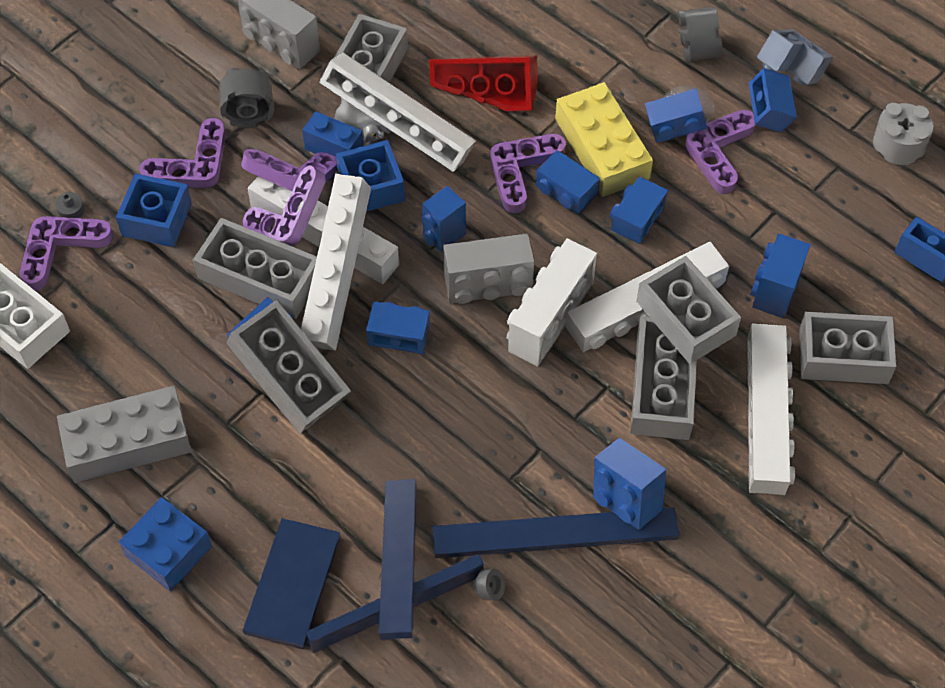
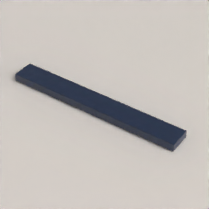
(549, 533)

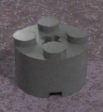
(700, 34)
(246, 97)

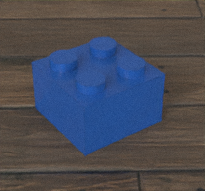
(378, 169)
(154, 210)
(779, 275)
(629, 483)
(165, 544)

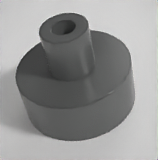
(69, 205)
(489, 584)

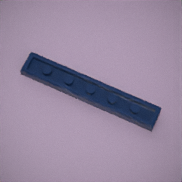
(398, 560)
(369, 614)

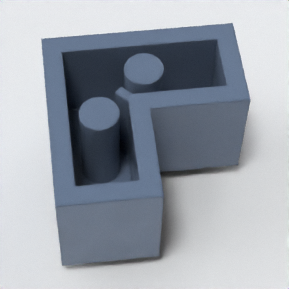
(794, 53)

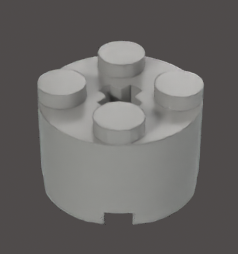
(903, 133)

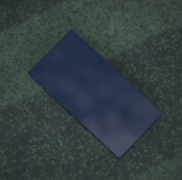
(292, 583)

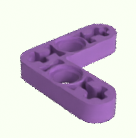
(711, 145)
(511, 165)
(194, 168)
(283, 172)
(291, 224)
(56, 236)

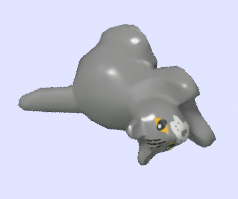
(356, 118)

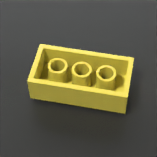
(603, 138)

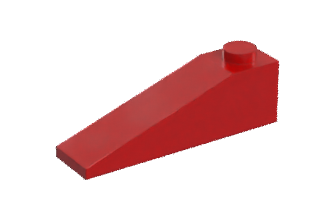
(495, 80)

